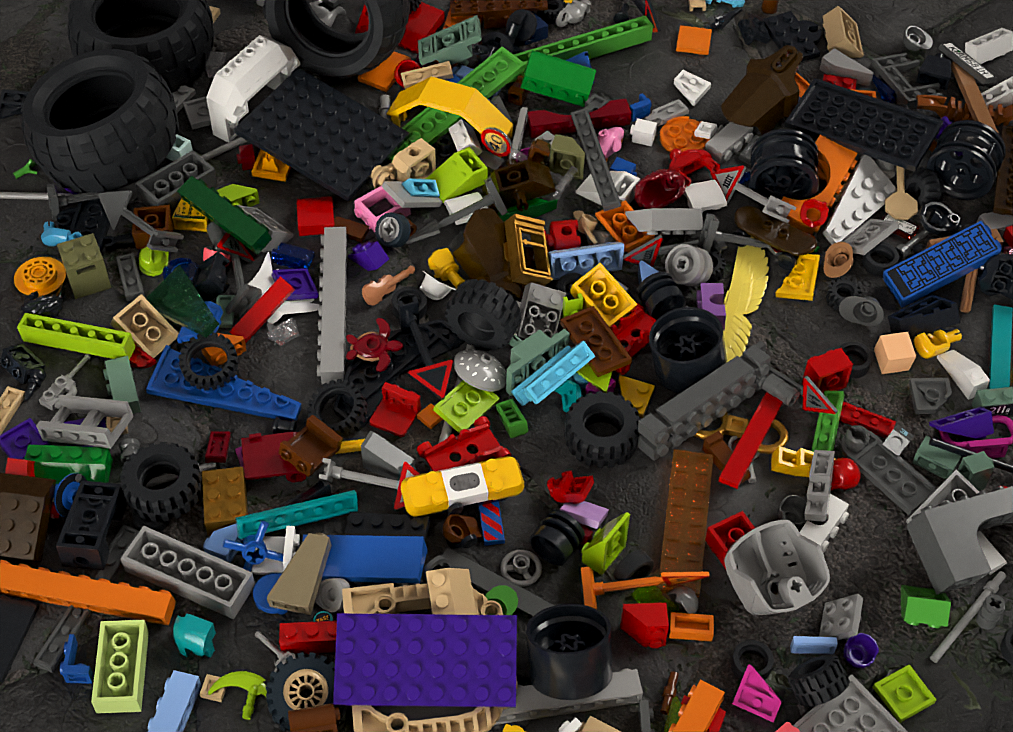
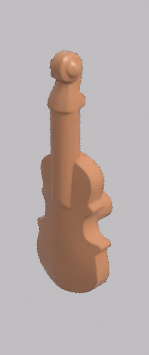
(375, 291)

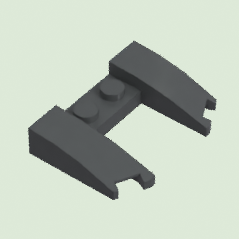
(890, 70)

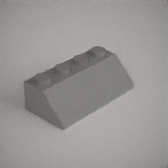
(667, 220)
(951, 489)

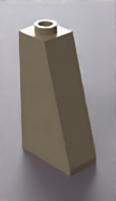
(301, 579)

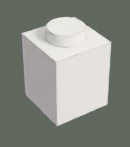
(643, 132)

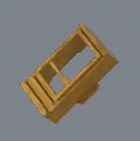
(515, 252)

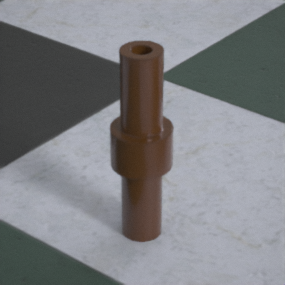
(669, 692)

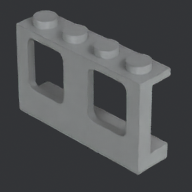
(87, 432)

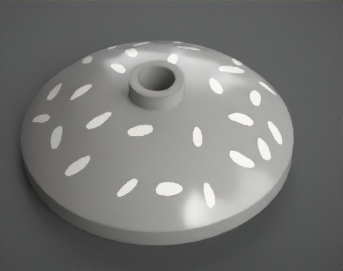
(480, 370)

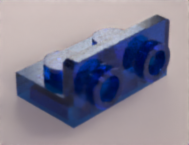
(292, 256)

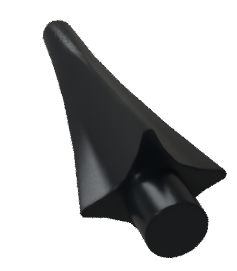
(722, 20)

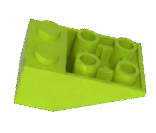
(459, 174)

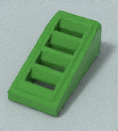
(509, 417)

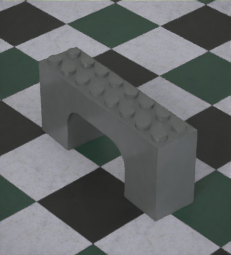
(949, 540)

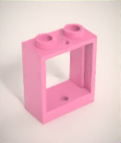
(363, 203)

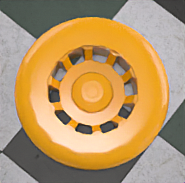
(40, 275)

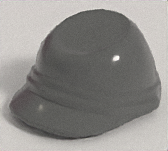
(916, 39)

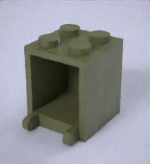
(84, 266)

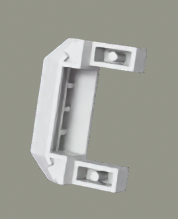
(242, 77)

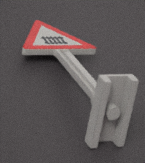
(729, 180)
(333, 471)

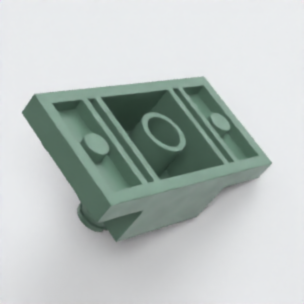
(451, 44)
(532, 354)

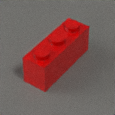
(308, 637)

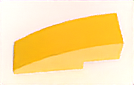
(792, 462)

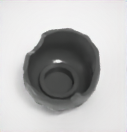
(793, 509)
(684, 598)

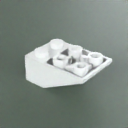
(623, 182)

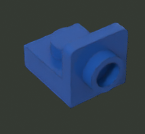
(640, 109)

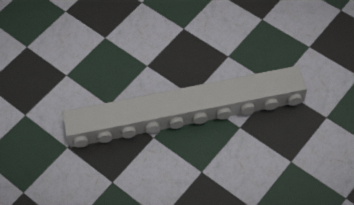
(333, 305)

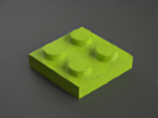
(904, 693)

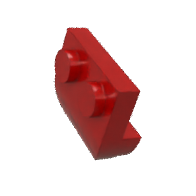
(570, 489)

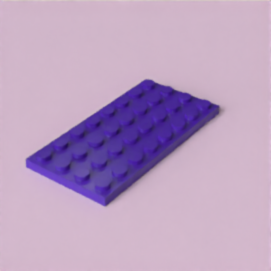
(425, 660)

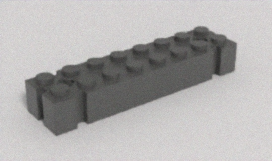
(703, 402)

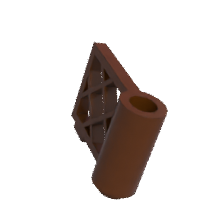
(314, 719)

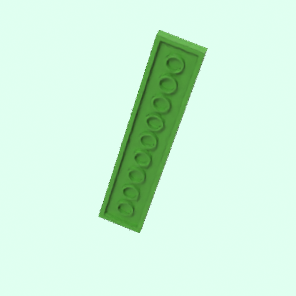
(486, 78)

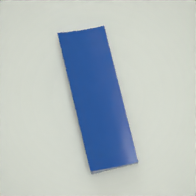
(376, 558)

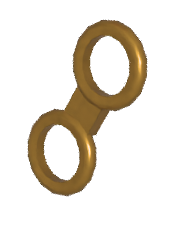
(736, 426)

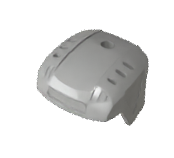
(762, 563)

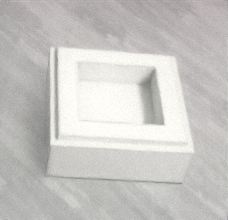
(705, 130)

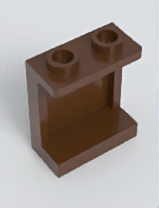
(311, 446)

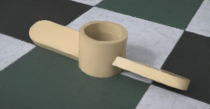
(586, 224)

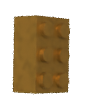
(223, 497)

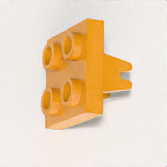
(270, 167)

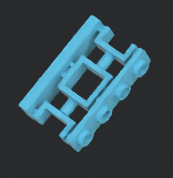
(553, 374)

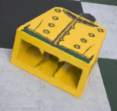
(189, 218)

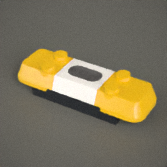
(466, 484)

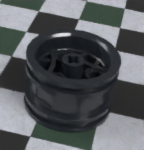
(784, 165)

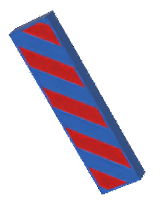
(491, 524)

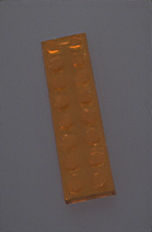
(686, 516)

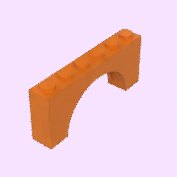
(836, 163)

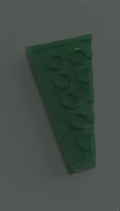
(181, 303)

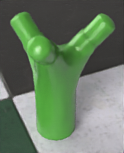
(26, 169)

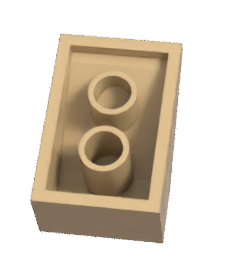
(147, 326)

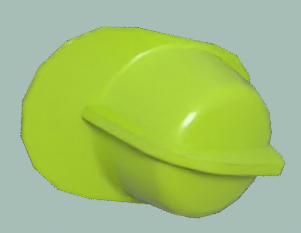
(152, 261)

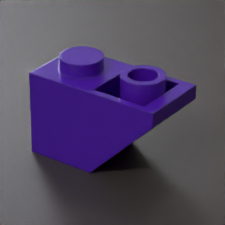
(369, 255)

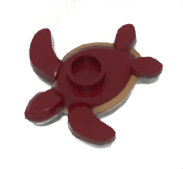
(374, 346)

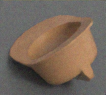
(838, 259)

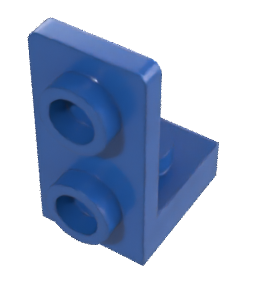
(74, 673)

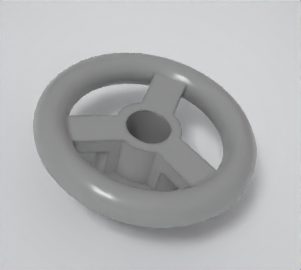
(521, 557)

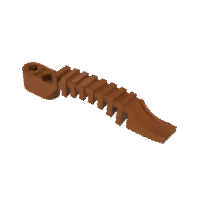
(957, 113)

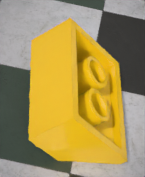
(603, 293)

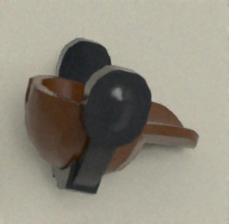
(460, 530)

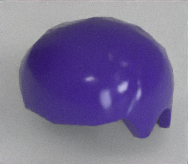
(860, 650)

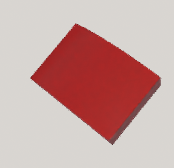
(420, 25)
(314, 215)

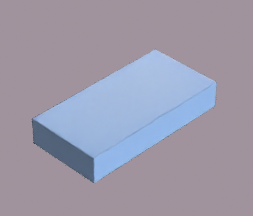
(813, 645)

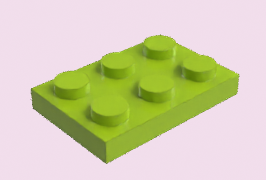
(465, 405)

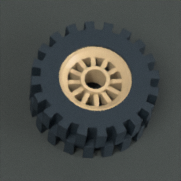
(293, 671)

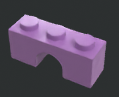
(711, 298)

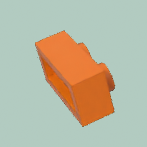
(691, 626)

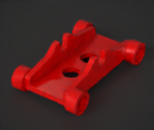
(636, 321)
(480, 436)

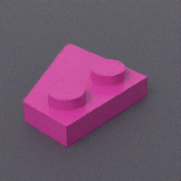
(757, 696)

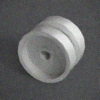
(689, 265)

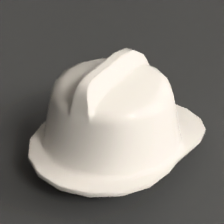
(434, 289)

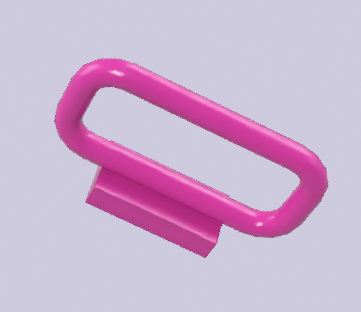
(993, 447)

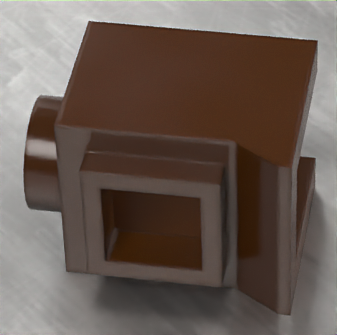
(538, 151)

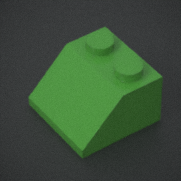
(924, 606)

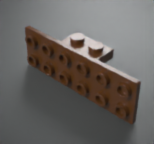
(494, 11)

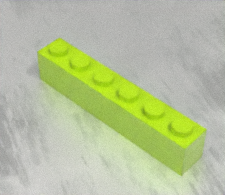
(76, 336)

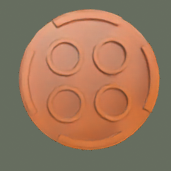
(680, 134)

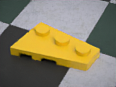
(801, 280)

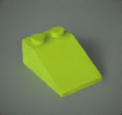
(606, 544)

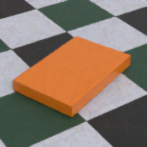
(383, 75)

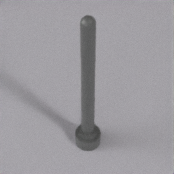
(903, 249)

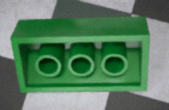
(558, 78)
(60, 461)

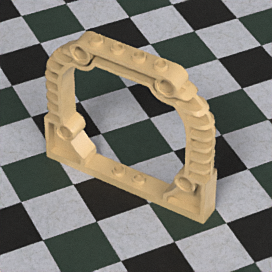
(410, 598)

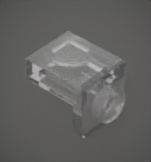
(283, 332)

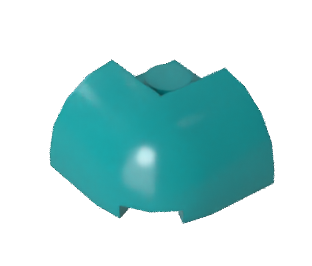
(194, 635)

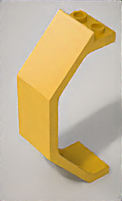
(453, 99)

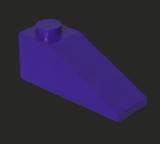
(971, 423)

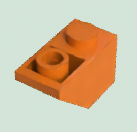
(217, 356)

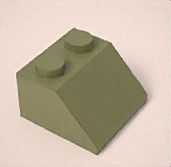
(564, 154)

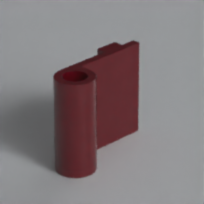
(263, 460)

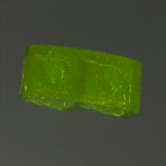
(654, 595)

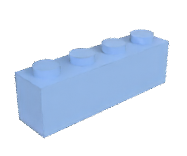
(176, 703)

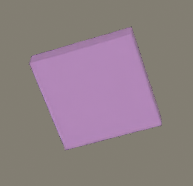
(586, 513)

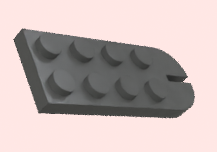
(886, 469)

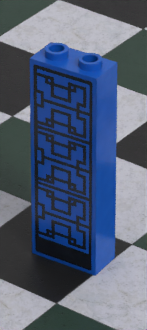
(941, 263)

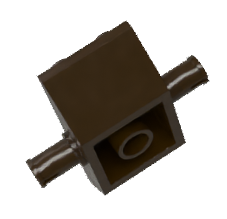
(521, 183)

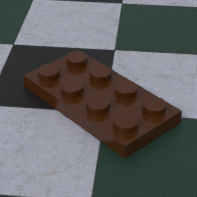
(594, 331)

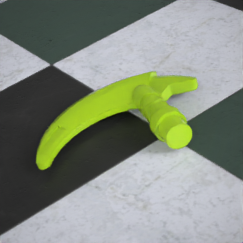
(249, 681)

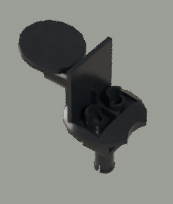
(519, 28)
(997, 275)

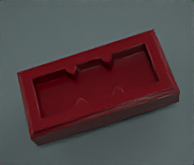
(218, 447)

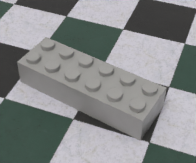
(188, 572)

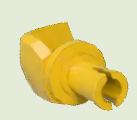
(444, 266)
(936, 344)

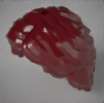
(659, 189)

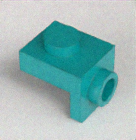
(570, 393)

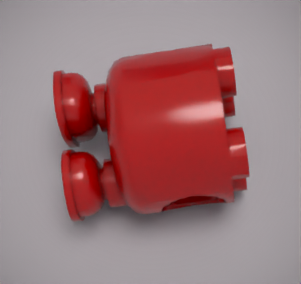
(562, 235)

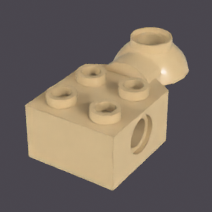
(413, 162)

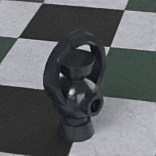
(947, 224)

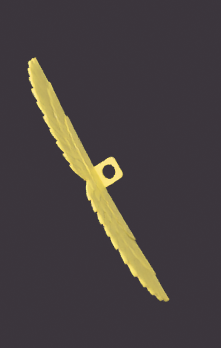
(743, 297)

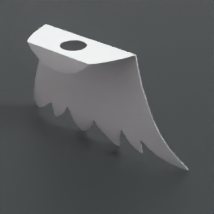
(264, 280)

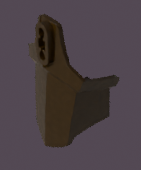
(765, 91)
(483, 251)

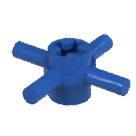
(248, 548)

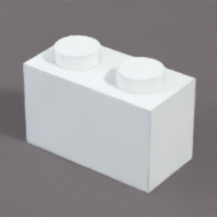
(464, 137)

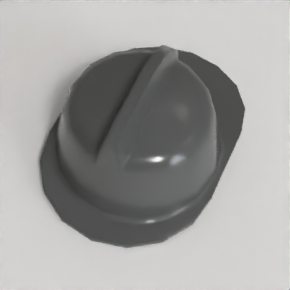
(862, 310)

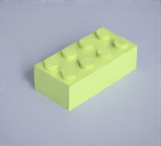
(120, 666)

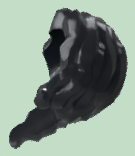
(44, 305)

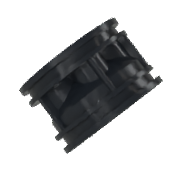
(960, 174)

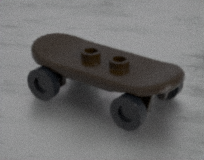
(774, 233)

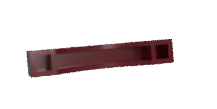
(612, 114)

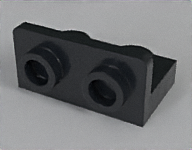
(20, 362)

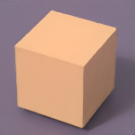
(894, 353)

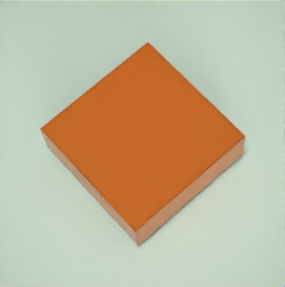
(429, 417)

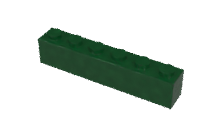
(224, 214)

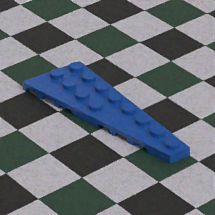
(234, 396)

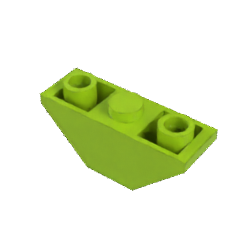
(240, 195)

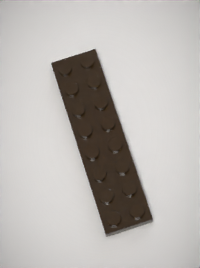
(1004, 183)

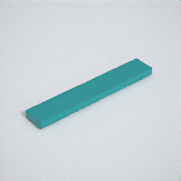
(1000, 347)
(298, 513)

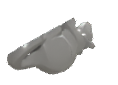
(573, 12)

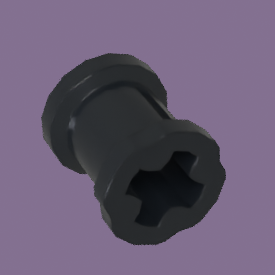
(446, 146)
(284, 426)

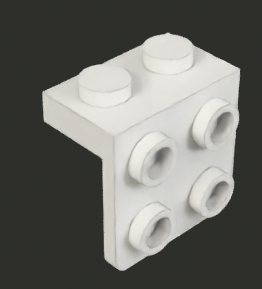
(285, 545)

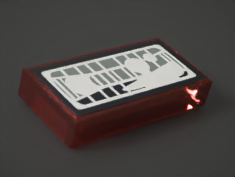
(906, 228)

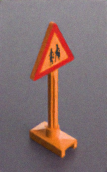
(591, 589)

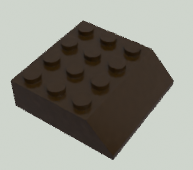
(24, 515)

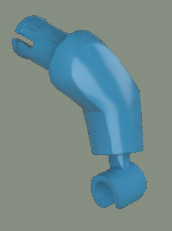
(54, 236)

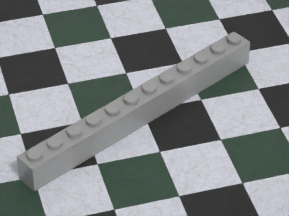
(531, 704)

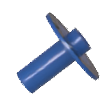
(66, 491)

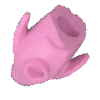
(610, 140)

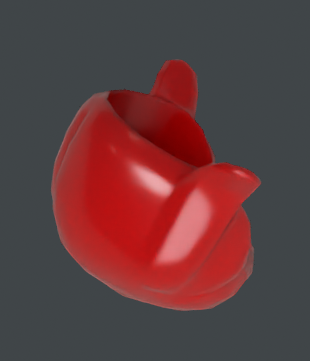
(845, 474)

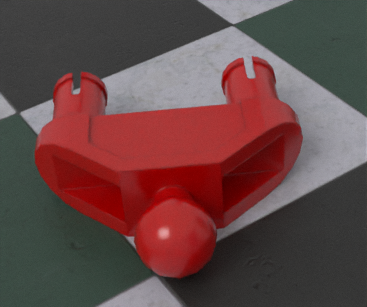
(690, 161)

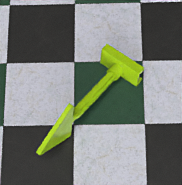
(602, 382)

